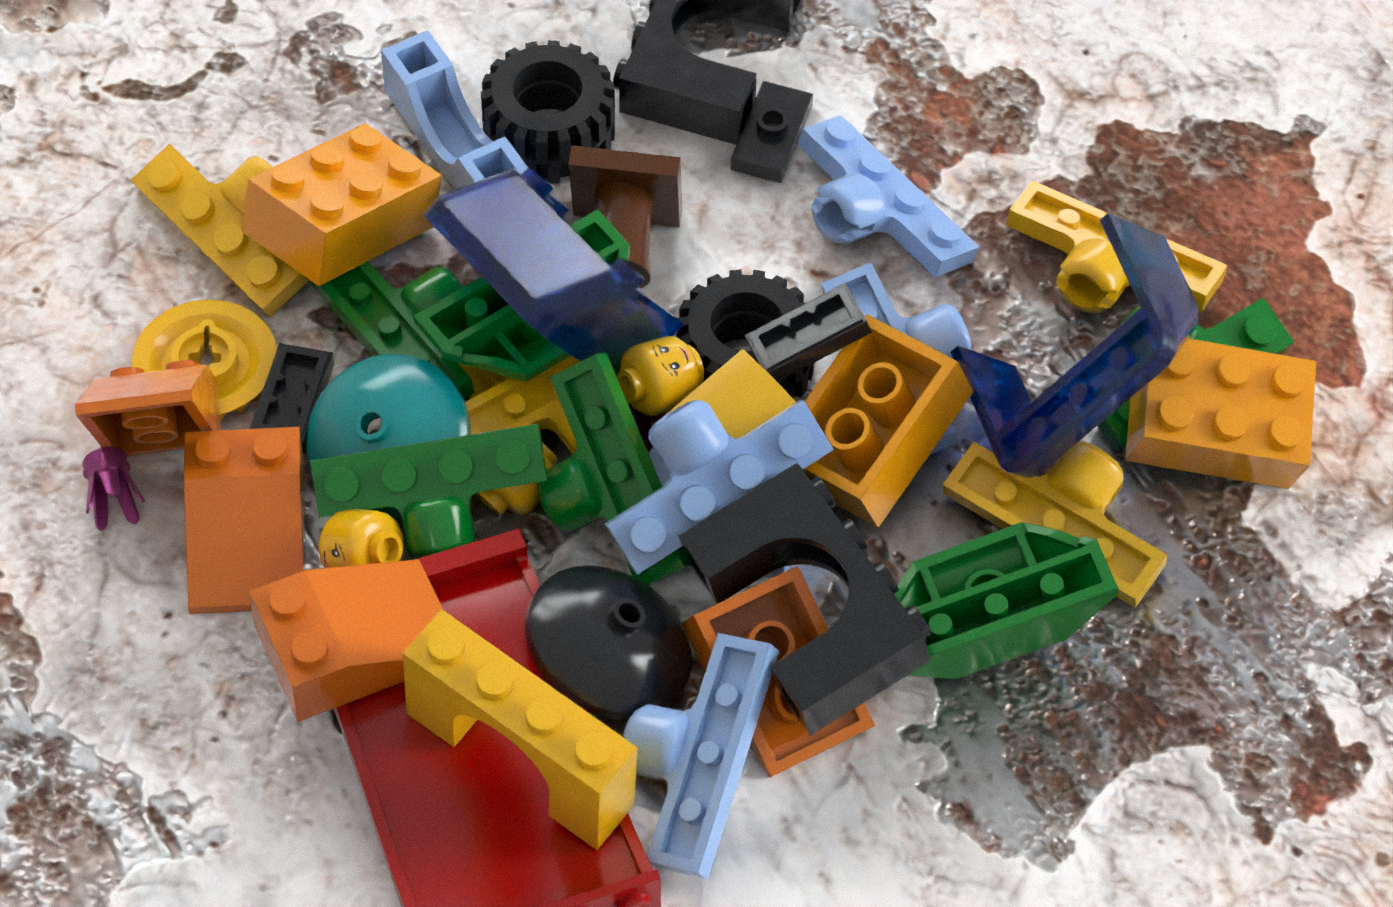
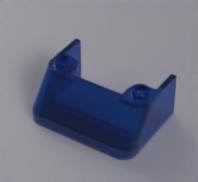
(546, 269)
(1036, 433)

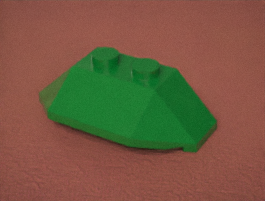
(488, 334)
(1005, 596)

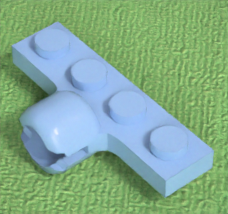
(876, 197)
(937, 328)
(709, 473)
(702, 752)

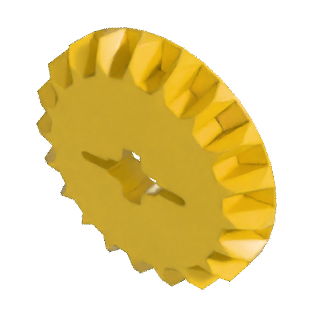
(236, 338)

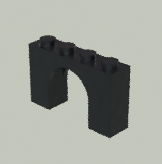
(682, 89)
(794, 524)

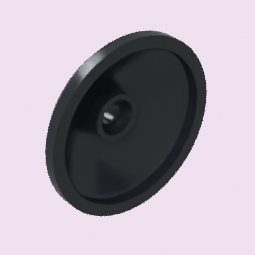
(607, 641)

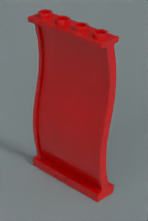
(475, 816)

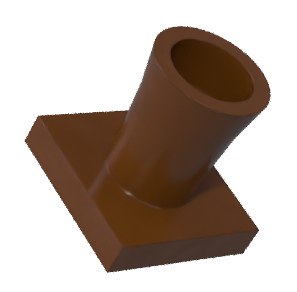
(629, 192)

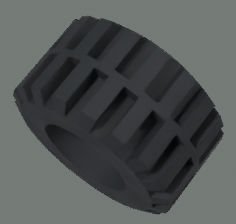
(549, 79)
(730, 311)

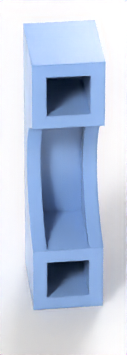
(430, 100)

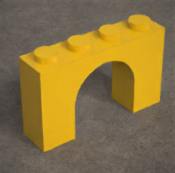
(463, 678)

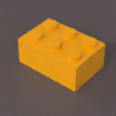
(340, 203)
(883, 415)
(1226, 415)

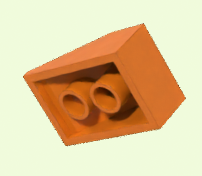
(150, 409)
(242, 514)
(787, 617)
(342, 630)

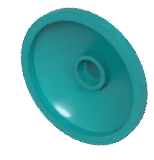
(404, 391)

